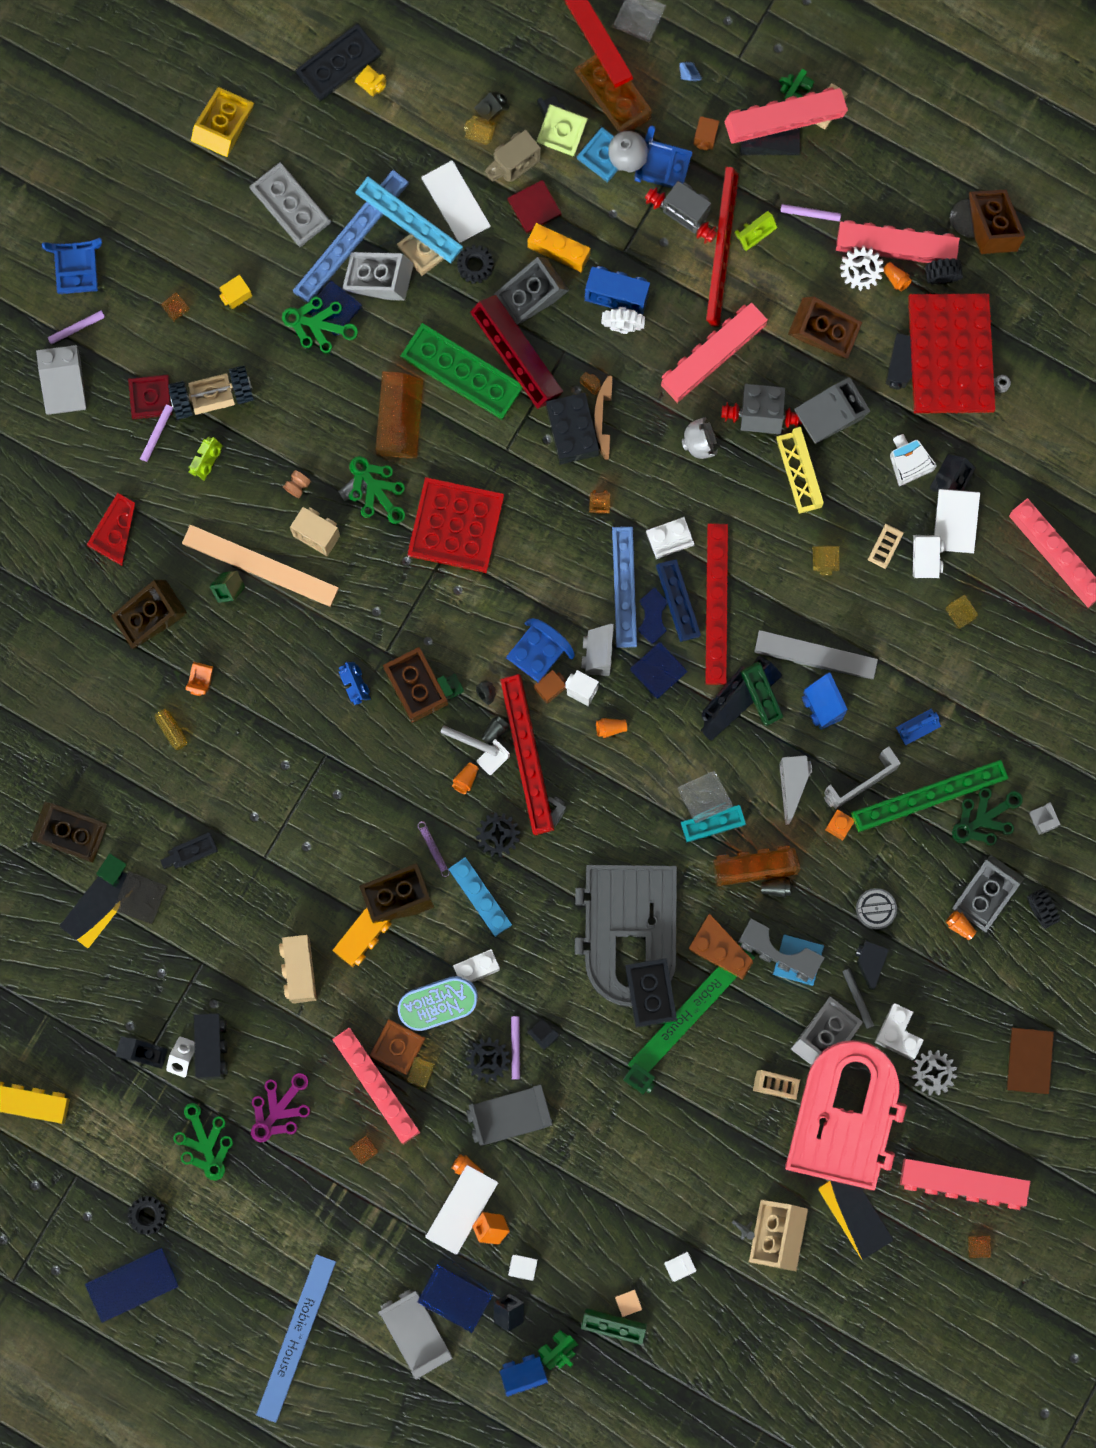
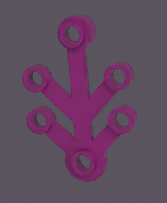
(277, 1110)

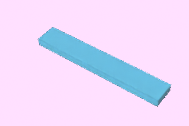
(409, 220)

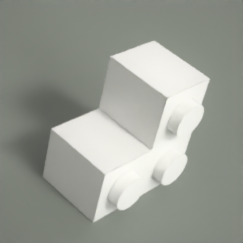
(894, 1035)

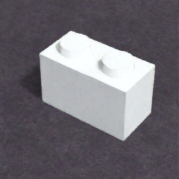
(927, 556)
(581, 687)
(477, 966)

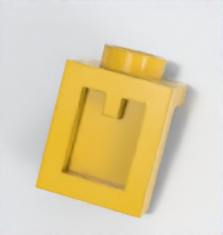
(371, 81)

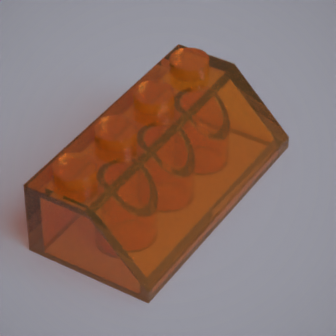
(622, 104)
(399, 415)
(755, 866)

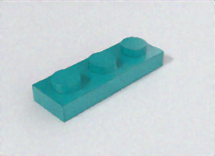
(718, 823)

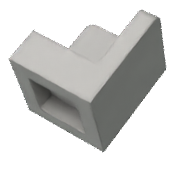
(1044, 818)

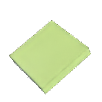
(561, 130)

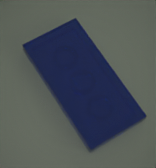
(131, 1285)

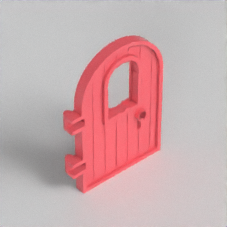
(848, 1139)

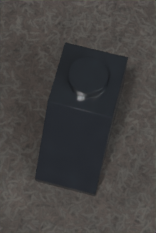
(870, 961)
(141, 1052)

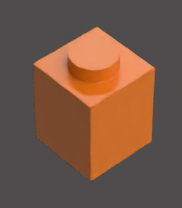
(840, 825)

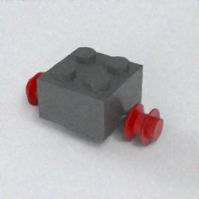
(685, 208)
(762, 410)

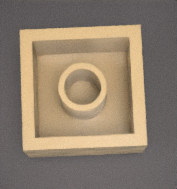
(315, 530)

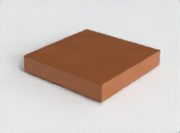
(397, 1047)

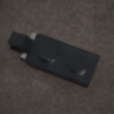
(190, 852)

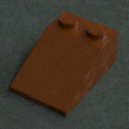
(995, 222)
(825, 327)

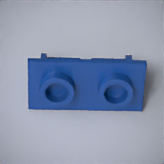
(352, 674)
(918, 726)

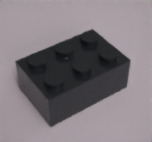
(572, 428)
(651, 993)
(210, 1046)

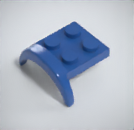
(664, 163)
(75, 266)
(539, 649)

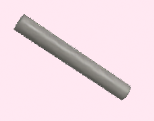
(469, 740)

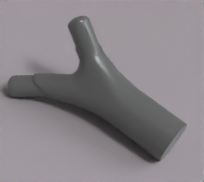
(745, 1230)

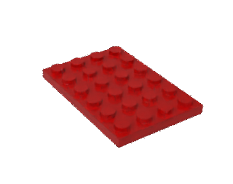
(951, 353)

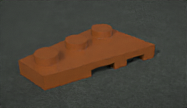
(720, 949)

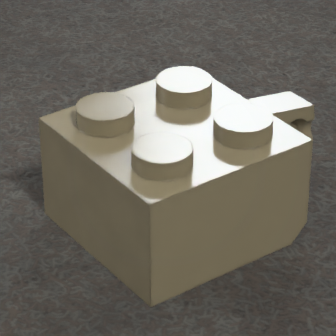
(514, 157)

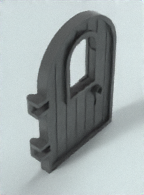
(622, 909)

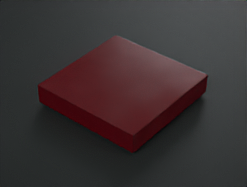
(534, 206)
(149, 396)

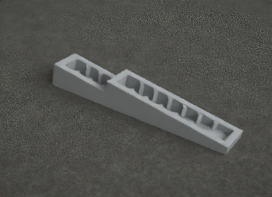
(815, 655)

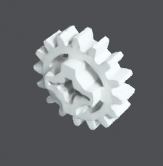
(858, 275)
(623, 320)

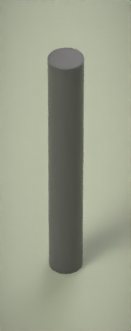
(858, 998)

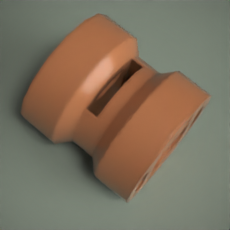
(296, 484)

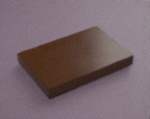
(1030, 1061)

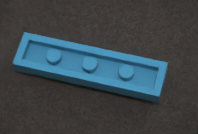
(480, 897)

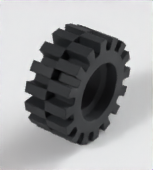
(475, 252)
(944, 271)
(1043, 908)
(137, 1224)

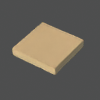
(421, 255)

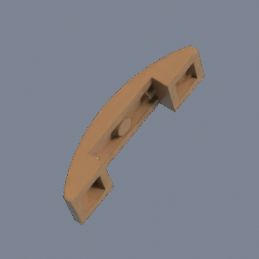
(604, 395)

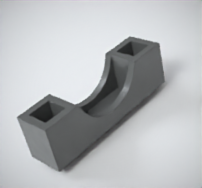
(757, 939)

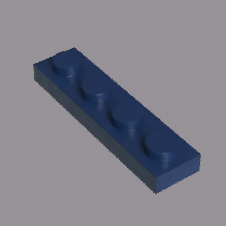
(678, 600)

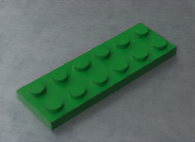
(462, 371)

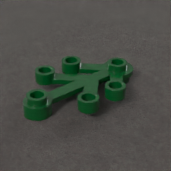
(984, 819)

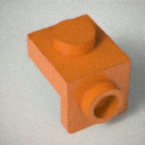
(199, 679)

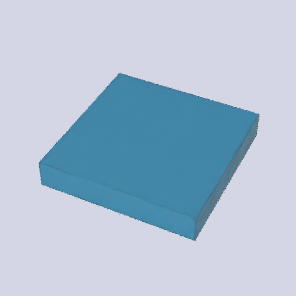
(596, 155)
(792, 946)

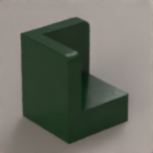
(227, 586)
(111, 870)

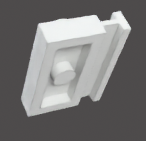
(670, 538)

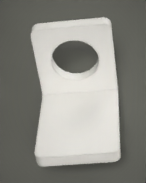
(490, 762)
(182, 1054)

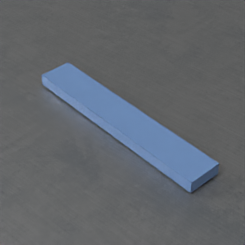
(624, 587)

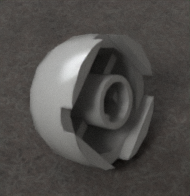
(628, 151)
(700, 439)

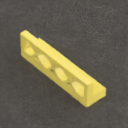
(808, 471)

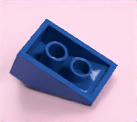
(824, 702)
(523, 1375)

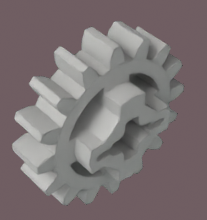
(935, 1082)

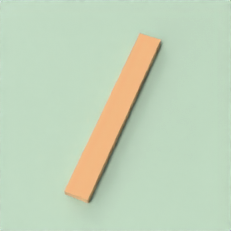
(260, 565)

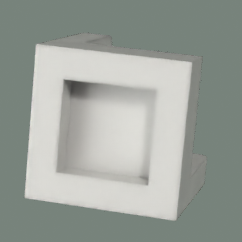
(522, 1267)
(680, 1267)

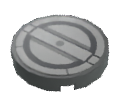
(876, 908)

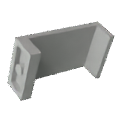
(890, 762)
(415, 1334)

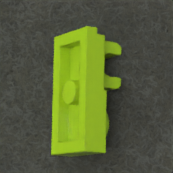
(756, 231)

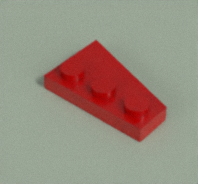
(113, 530)

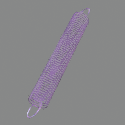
(433, 847)

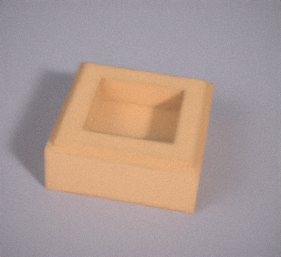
(628, 1303)

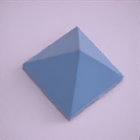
(689, 71)

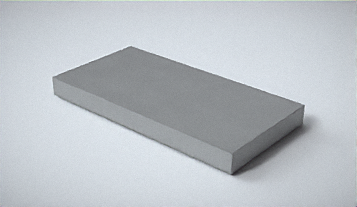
(290, 204)

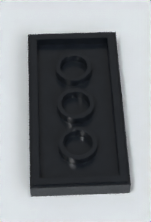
(338, 62)

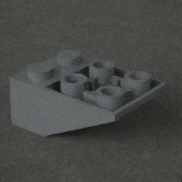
(832, 410)

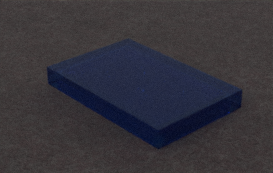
(454, 1299)

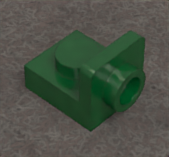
(450, 686)
(640, 1079)

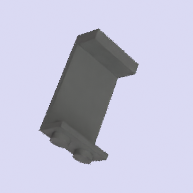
(509, 1116)

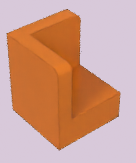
(490, 1228)

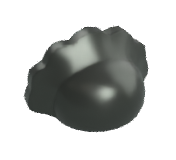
(486, 692)

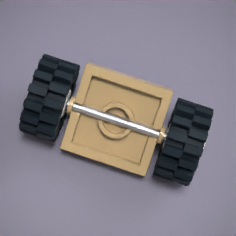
(210, 393)

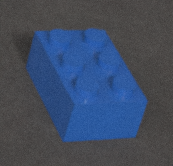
(616, 290)

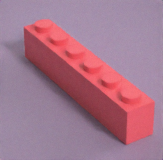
(785, 115)
(896, 243)
(714, 352)
(1055, 551)
(376, 1086)
(964, 1182)

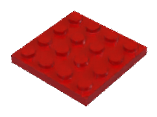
(455, 525)

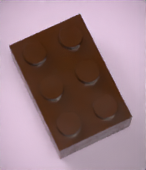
(415, 684)

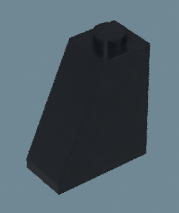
(900, 364)

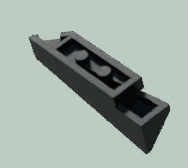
(733, 700)

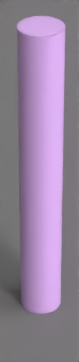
(810, 212)
(76, 327)
(156, 433)
(515, 1046)

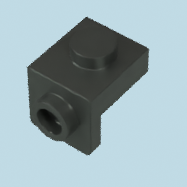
(492, 105)

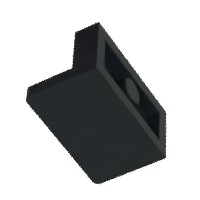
(953, 474)

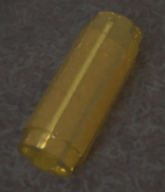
(171, 729)

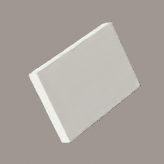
(957, 519)

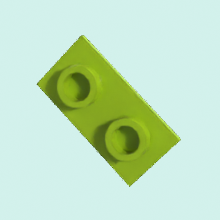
(210, 450)

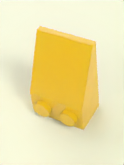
(221, 121)

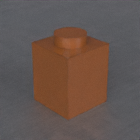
(706, 133)
(550, 686)

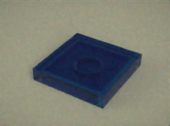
(334, 293)
(658, 670)

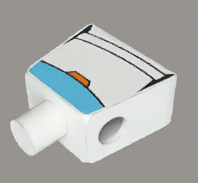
(910, 460)

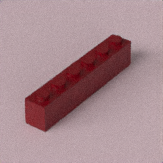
(516, 351)

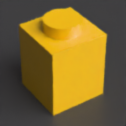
(235, 292)

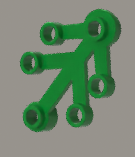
(316, 323)
(375, 487)
(205, 1145)

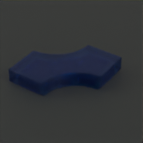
(653, 606)

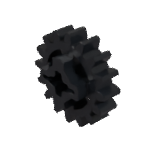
(487, 836)
(494, 1067)

